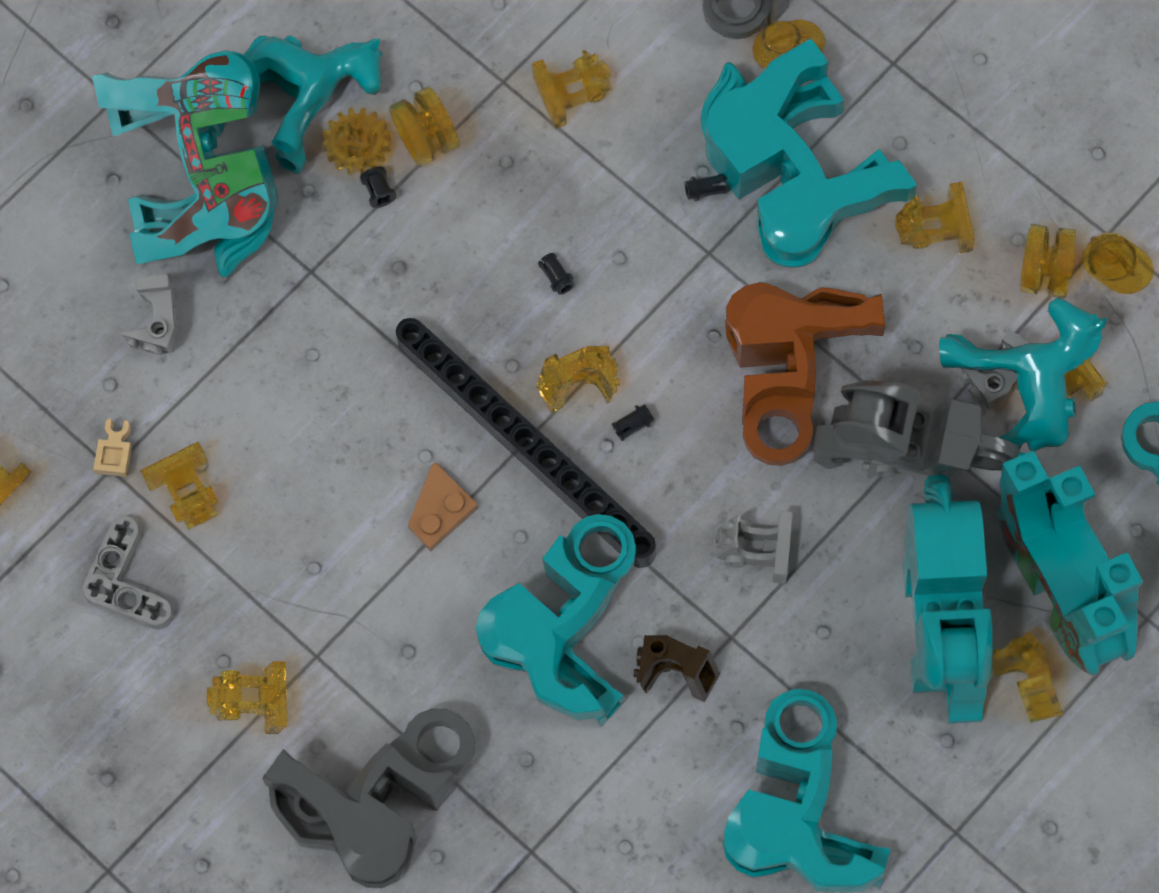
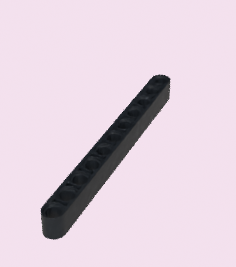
(516, 428)

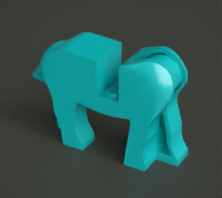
(755, 142)
(946, 580)

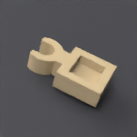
(113, 454)

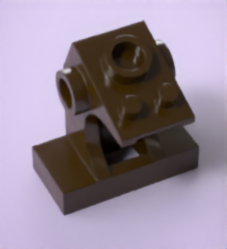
(694, 664)

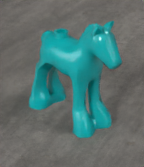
(311, 81)
(1038, 370)

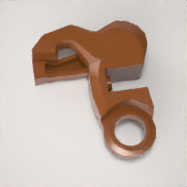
(778, 329)

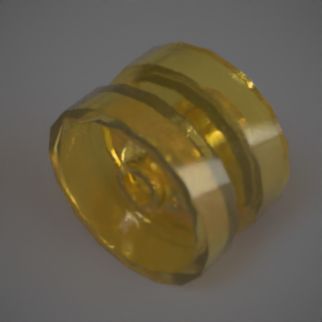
(424, 126)
(1049, 261)

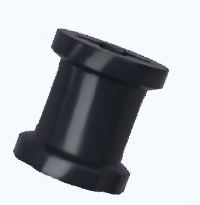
(378, 187)

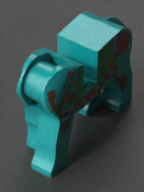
(232, 189)
(1060, 554)

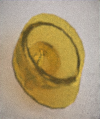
(783, 37)
(1117, 263)

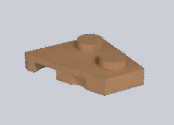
(439, 508)

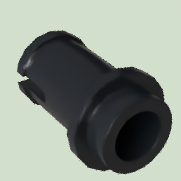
(703, 187)
(560, 279)
(633, 422)

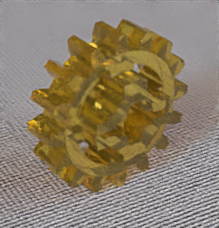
(348, 151)

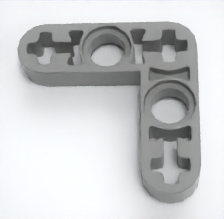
(112, 579)

